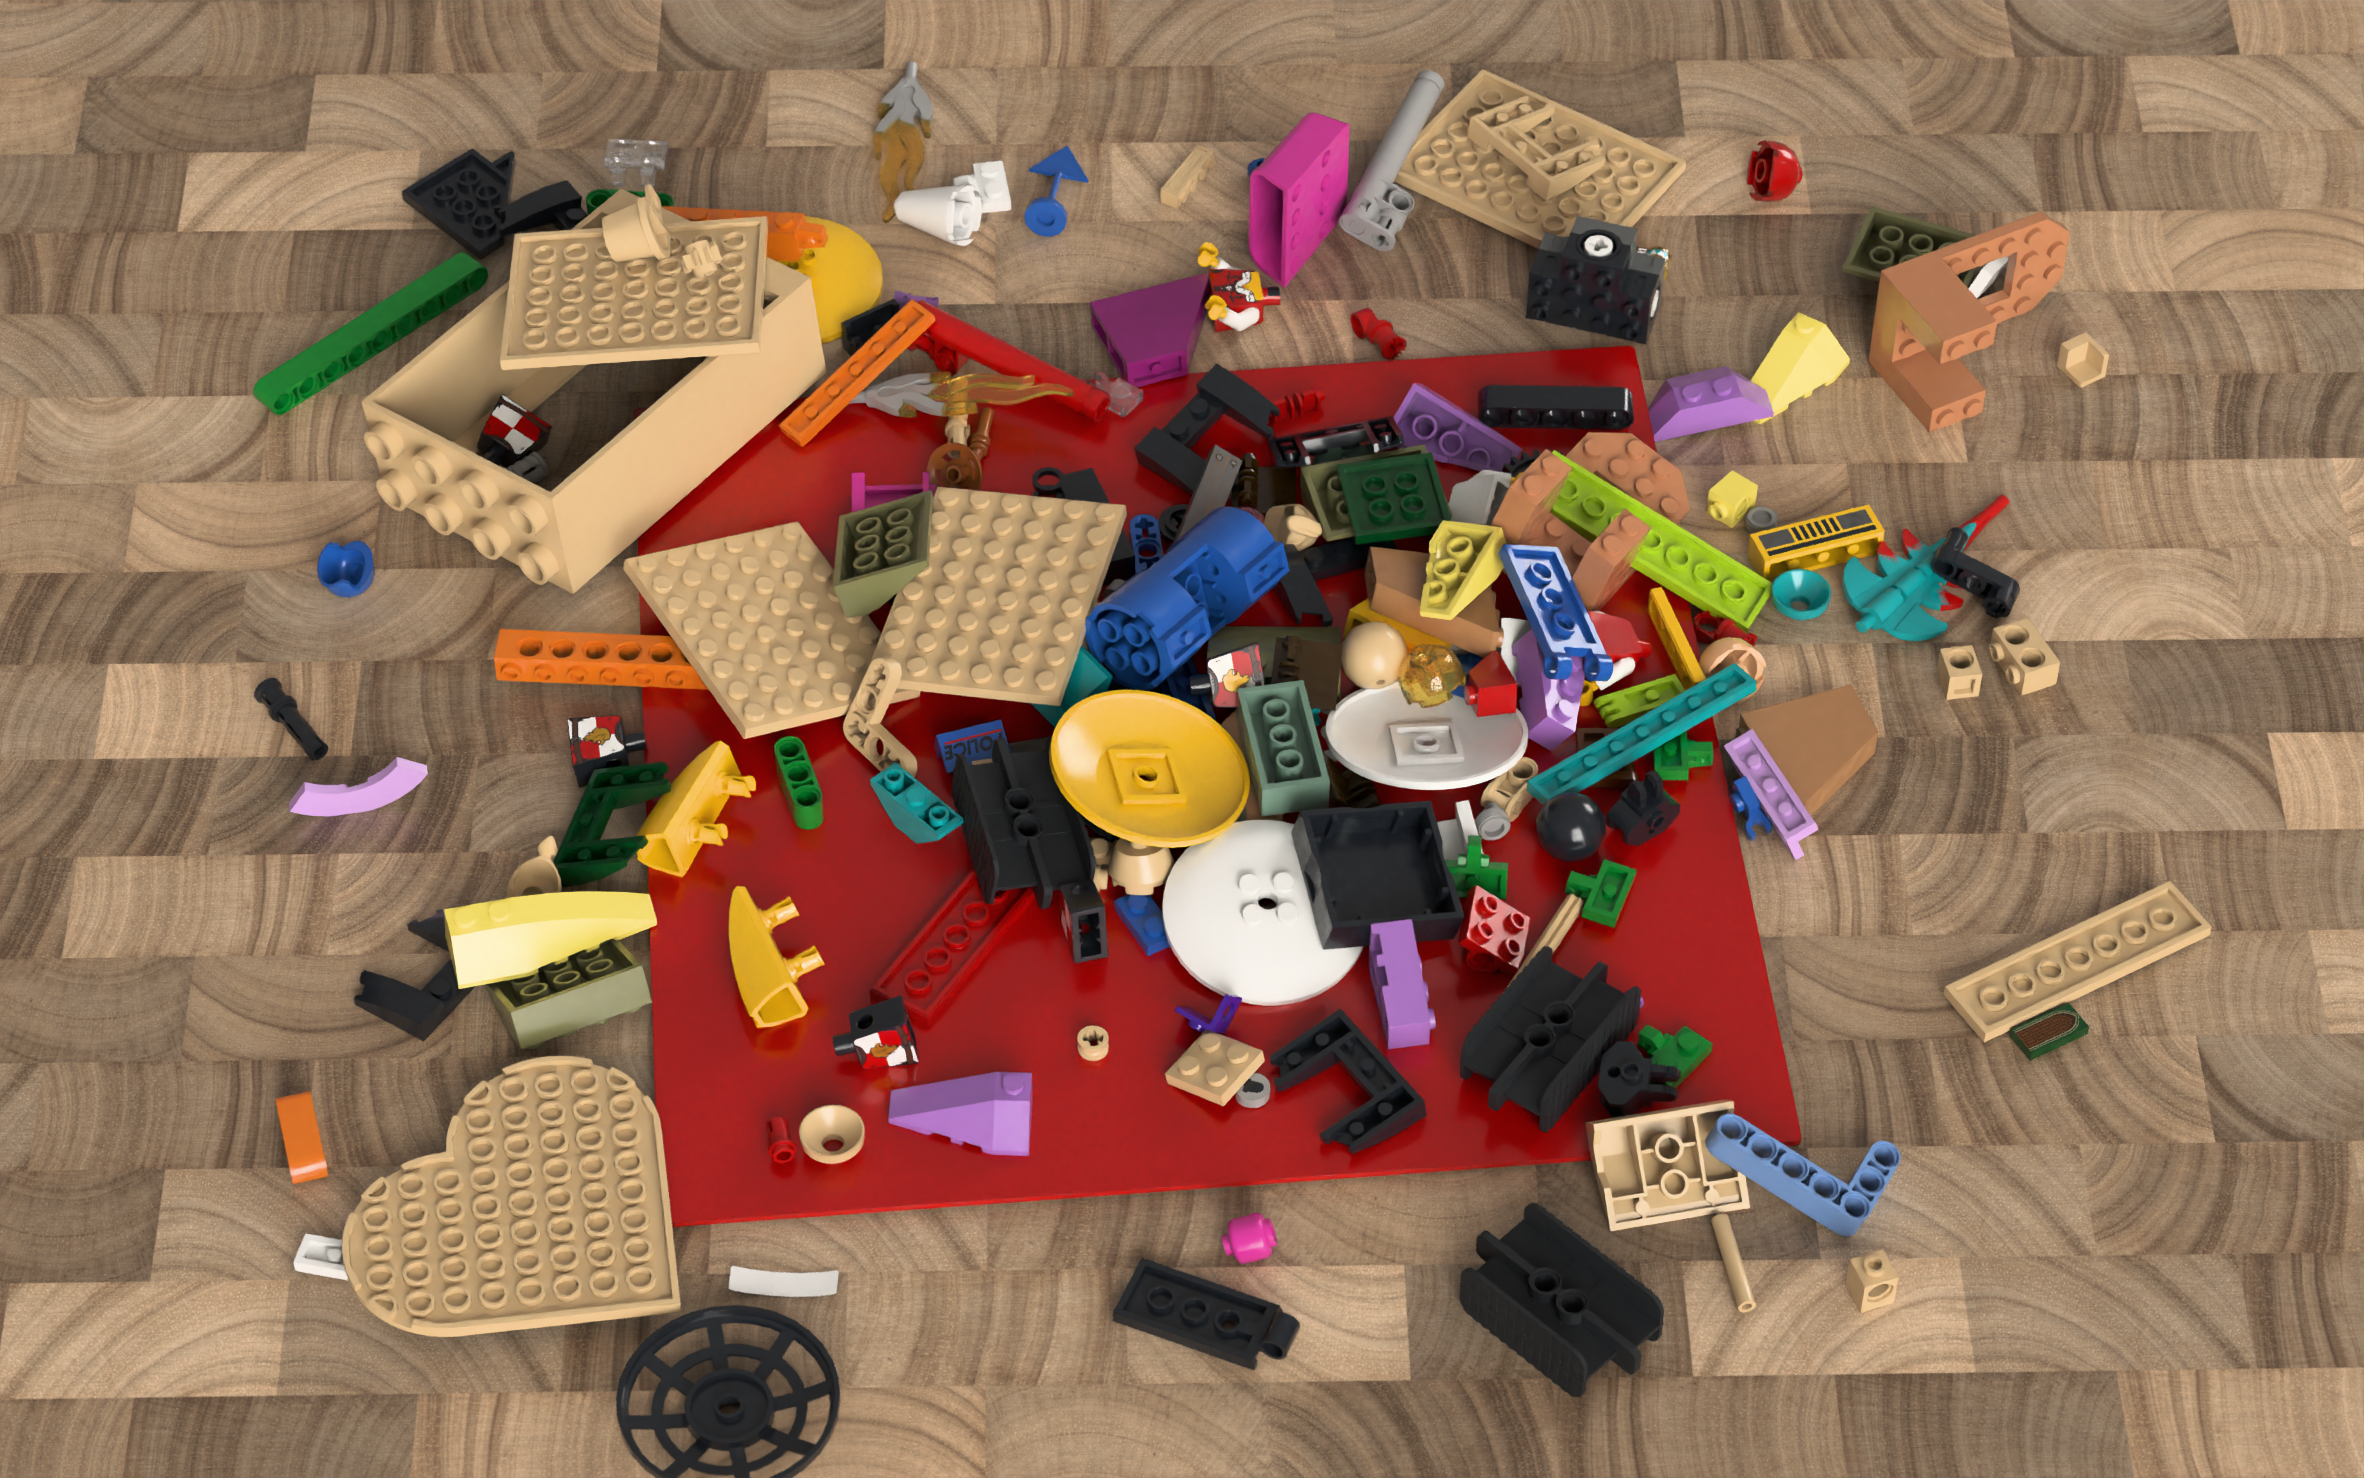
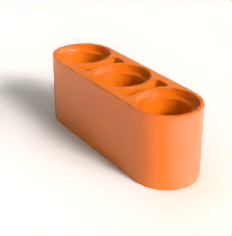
(301, 1137)

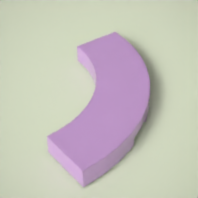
(381, 789)

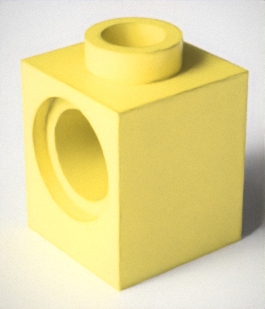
(1731, 499)

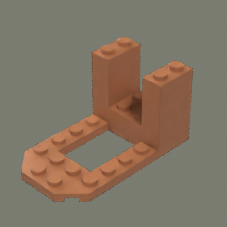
(1933, 319)
(1606, 563)

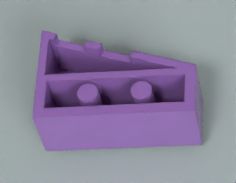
(1546, 703)
(1399, 984)

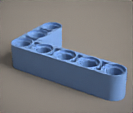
(1804, 1176)

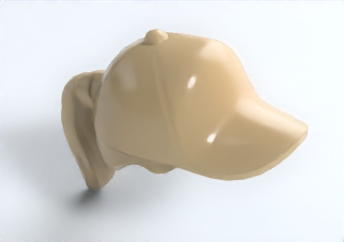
(1293, 525)
(537, 874)

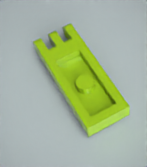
(1631, 703)

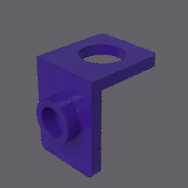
(1219, 1023)

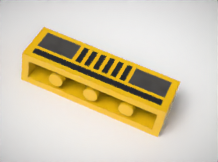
(1816, 542)

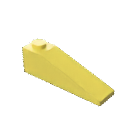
(1799, 362)
(1460, 567)

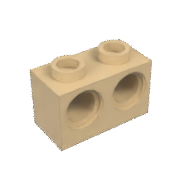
(2024, 656)

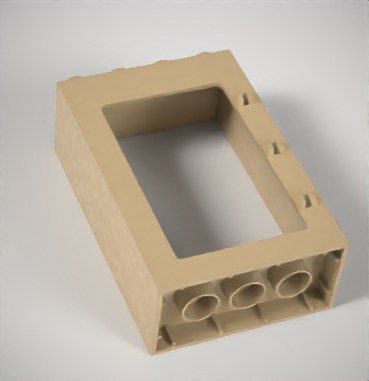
(435, 407)

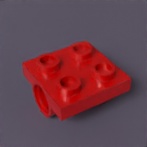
(1492, 933)

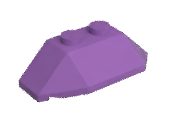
(1706, 403)

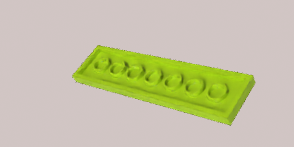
(1668, 552)

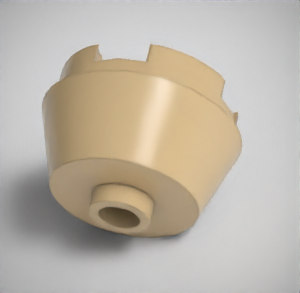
(1139, 867)

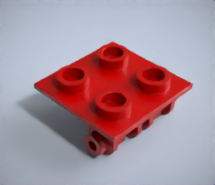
(1301, 413)

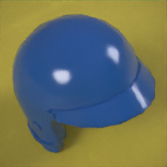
(346, 569)

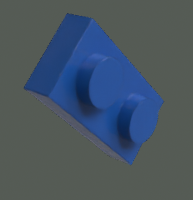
(1143, 921)

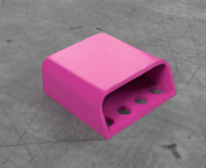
(1298, 195)

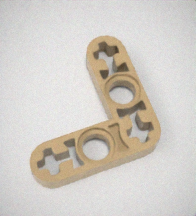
(864, 719)

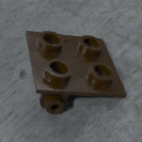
(1262, 486)
(1313, 663)
(1350, 788)

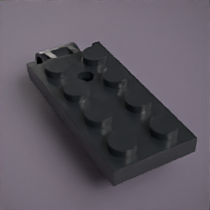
(1193, 1312)

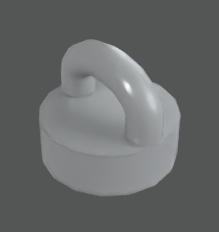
(1492, 822)

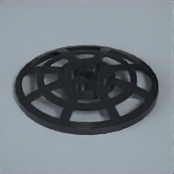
(728, 1387)

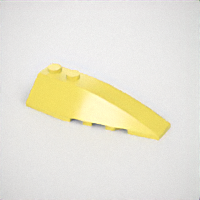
(527, 932)

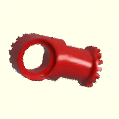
(1378, 332)
(1723, 627)

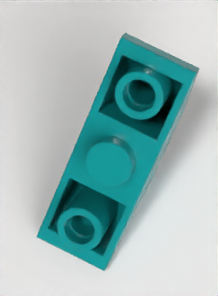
(913, 806)

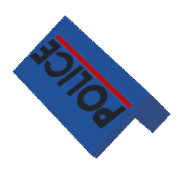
(973, 742)

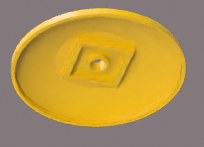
(843, 277)
(1190, 759)

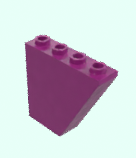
(1152, 329)

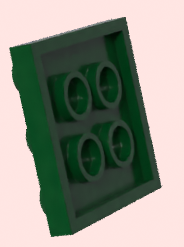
(1392, 497)

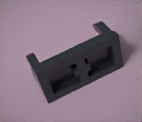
(862, 327)

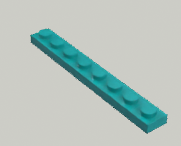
(1643, 734)

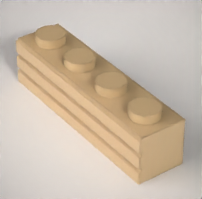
(1187, 176)

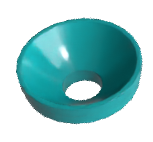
(1803, 587)

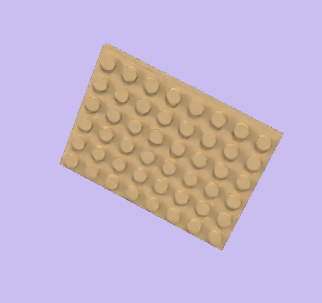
(1495, 191)
(584, 308)
(1001, 595)
(762, 626)

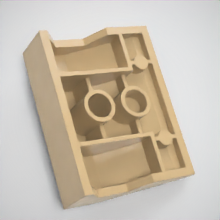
(1659, 1167)

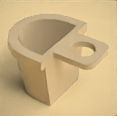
(637, 230)

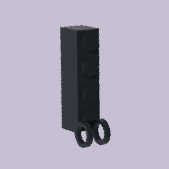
(1086, 487)

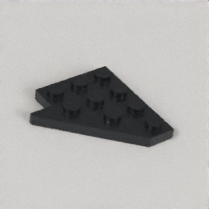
(466, 199)

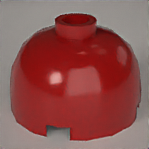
(1773, 171)

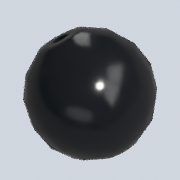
(1570, 827)

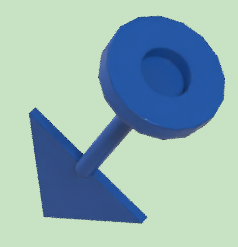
(1046, 215)

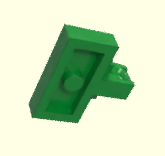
(1679, 754)
(1476, 869)
(1602, 893)
(1682, 1050)

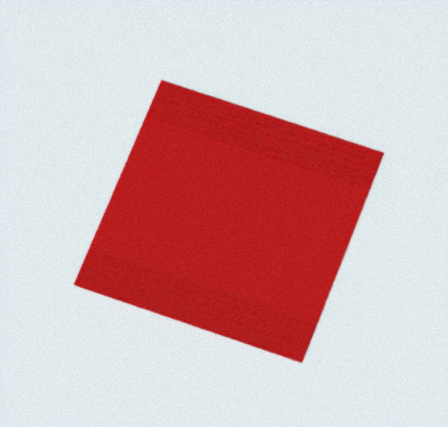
(1115, 1120)

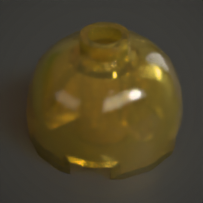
(1430, 675)

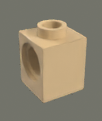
(1959, 672)
(1871, 1281)

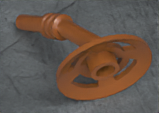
(960, 471)

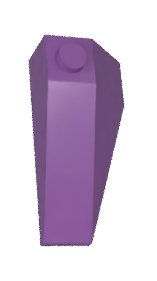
(1451, 432)
(978, 1109)

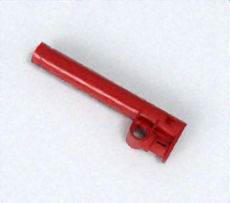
(953, 342)

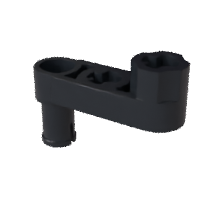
(1957, 568)

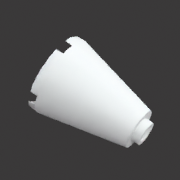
(942, 212)

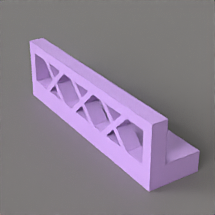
(1772, 789)

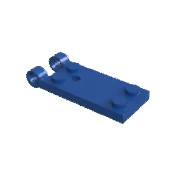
(1555, 611)

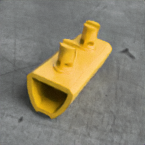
(688, 812)
(761, 972)

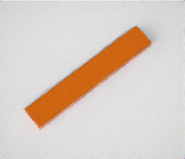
(857, 373)

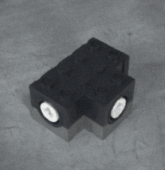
(1596, 281)

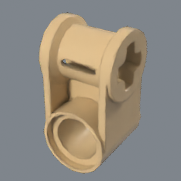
(1510, 788)

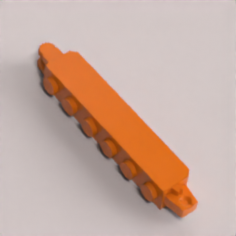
(787, 231)

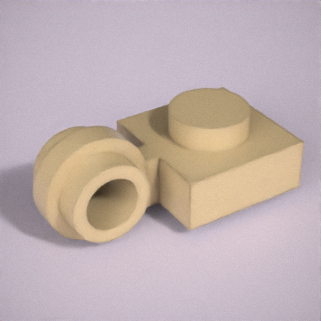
(1103, 852)

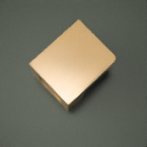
(2083, 360)

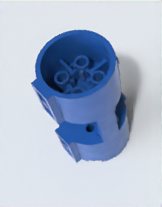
(1185, 597)

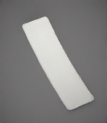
(783, 1283)

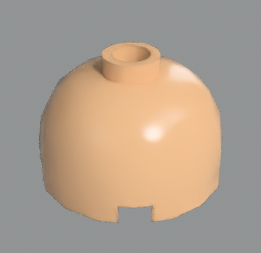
(1729, 651)

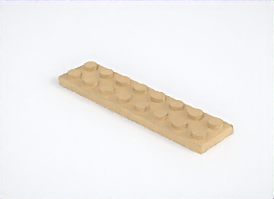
(2077, 961)

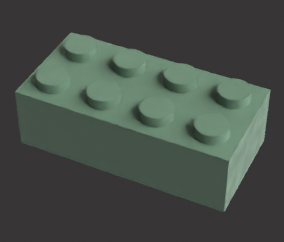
(1282, 748)

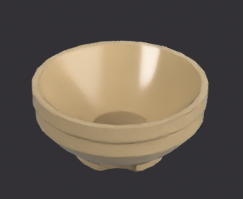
(828, 1124)

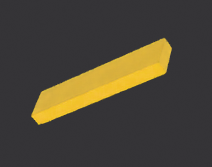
(1674, 639)

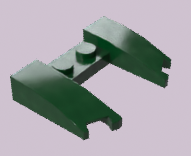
(582, 853)

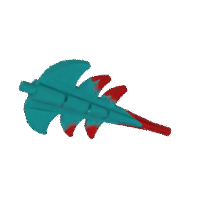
(1896, 597)

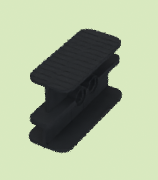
(1020, 824)
(1548, 1036)
(1608, 1304)

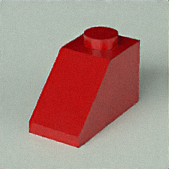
(1491, 687)

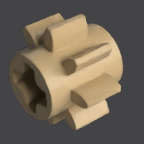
(701, 259)

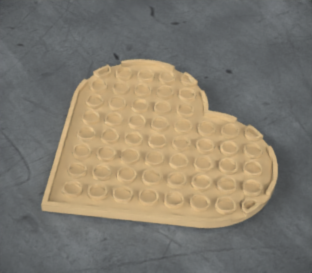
(531, 1214)

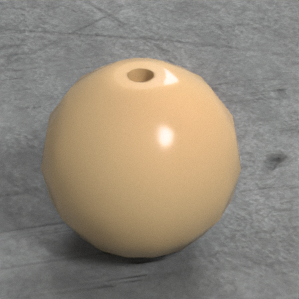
(1373, 655)

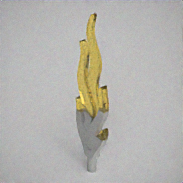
(898, 127)
(945, 396)

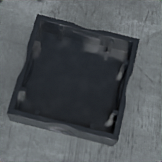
(1374, 870)

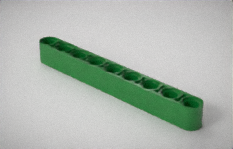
(370, 333)

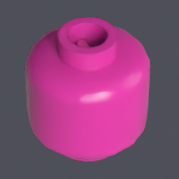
(1250, 1238)

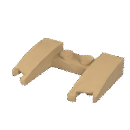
(1548, 175)

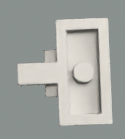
(991, 183)

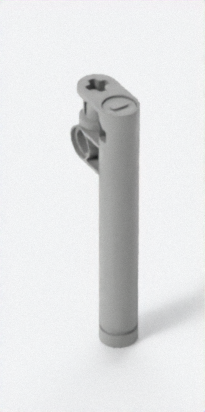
(1377, 203)

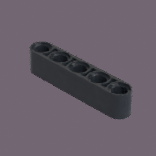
(1555, 407)

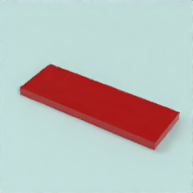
(950, 948)

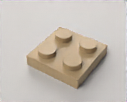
(1215, 1067)

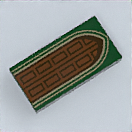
(2049, 1031)

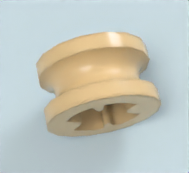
(1095, 1033)

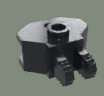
(1643, 808)
(1628, 1080)

